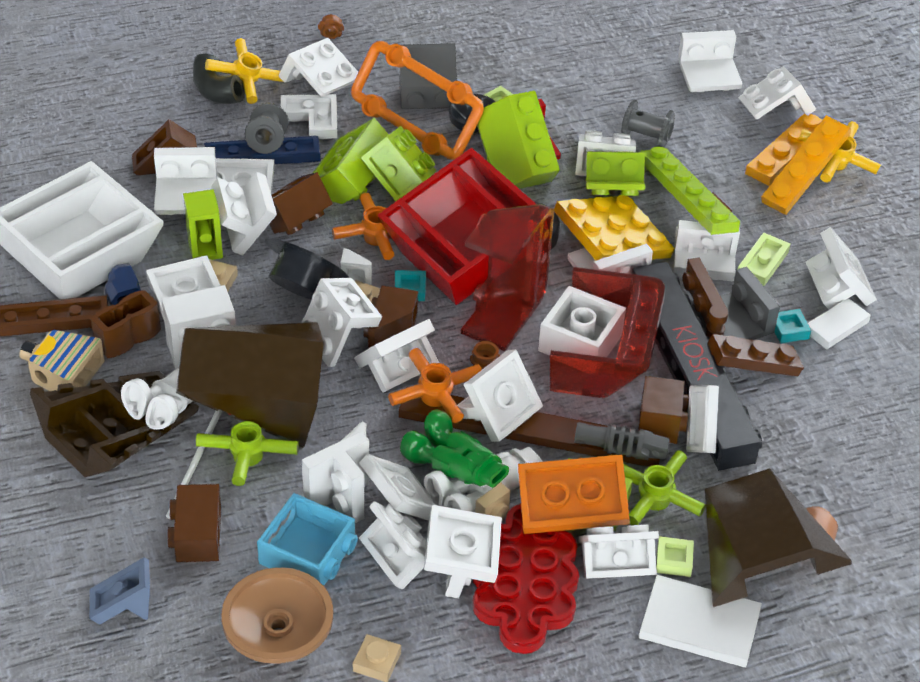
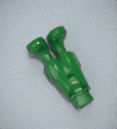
(453, 453)

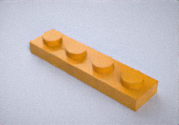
(776, 156)
(806, 165)

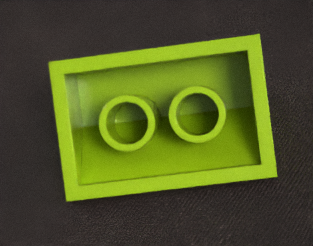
(518, 140)
(342, 167)

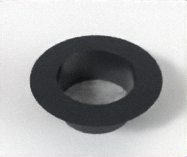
(299, 268)

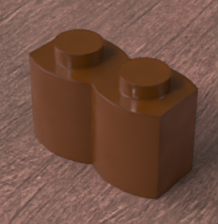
(126, 323)

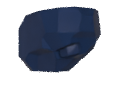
(121, 283)

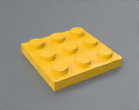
(611, 226)

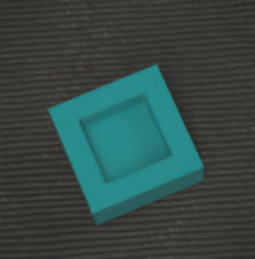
(412, 280)
(792, 326)

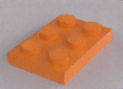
(573, 494)

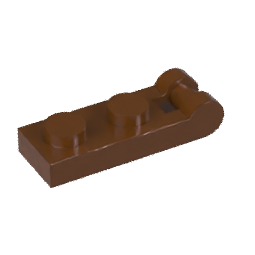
(705, 297)

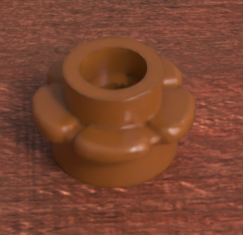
(331, 26)
(484, 353)

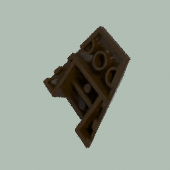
(256, 374)
(93, 425)
(760, 528)

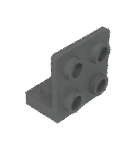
(750, 308)

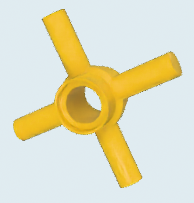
(246, 67)
(844, 155)

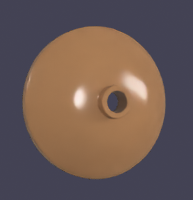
(272, 601)

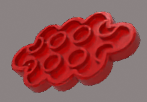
(530, 587)

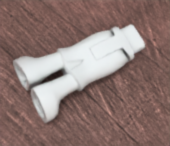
(158, 402)
(451, 492)

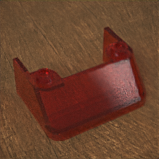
(517, 271)
(601, 375)

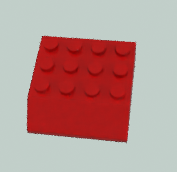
(440, 216)

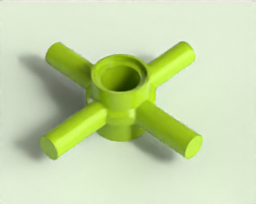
(246, 446)
(659, 489)

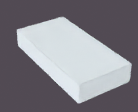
(838, 323)
(702, 419)

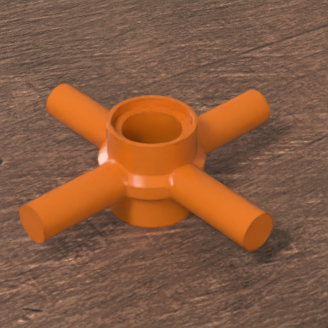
(370, 228)
(434, 385)

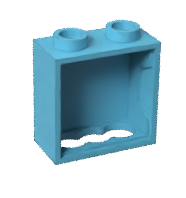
(310, 540)

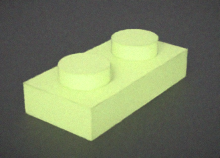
(765, 257)

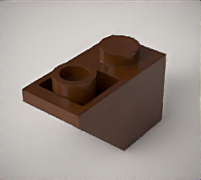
(398, 313)

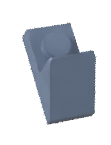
(122, 591)

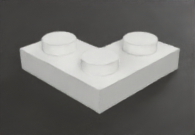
(318, 110)

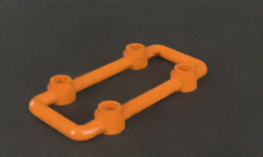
(457, 93)

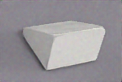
(356, 266)

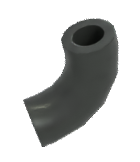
(213, 85)

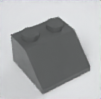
(419, 92)

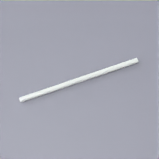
(198, 454)

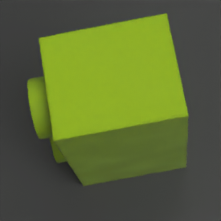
(203, 224)

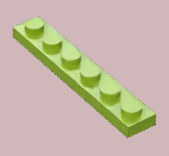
(690, 192)

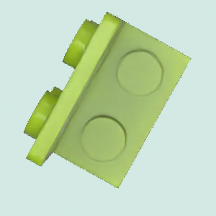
(399, 163)
(615, 172)

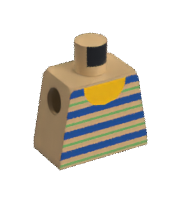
(63, 359)

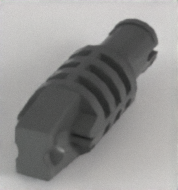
(624, 441)

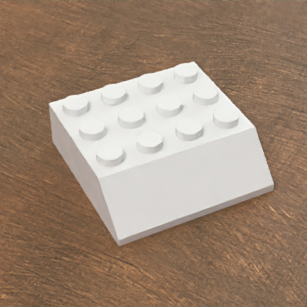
(77, 230)

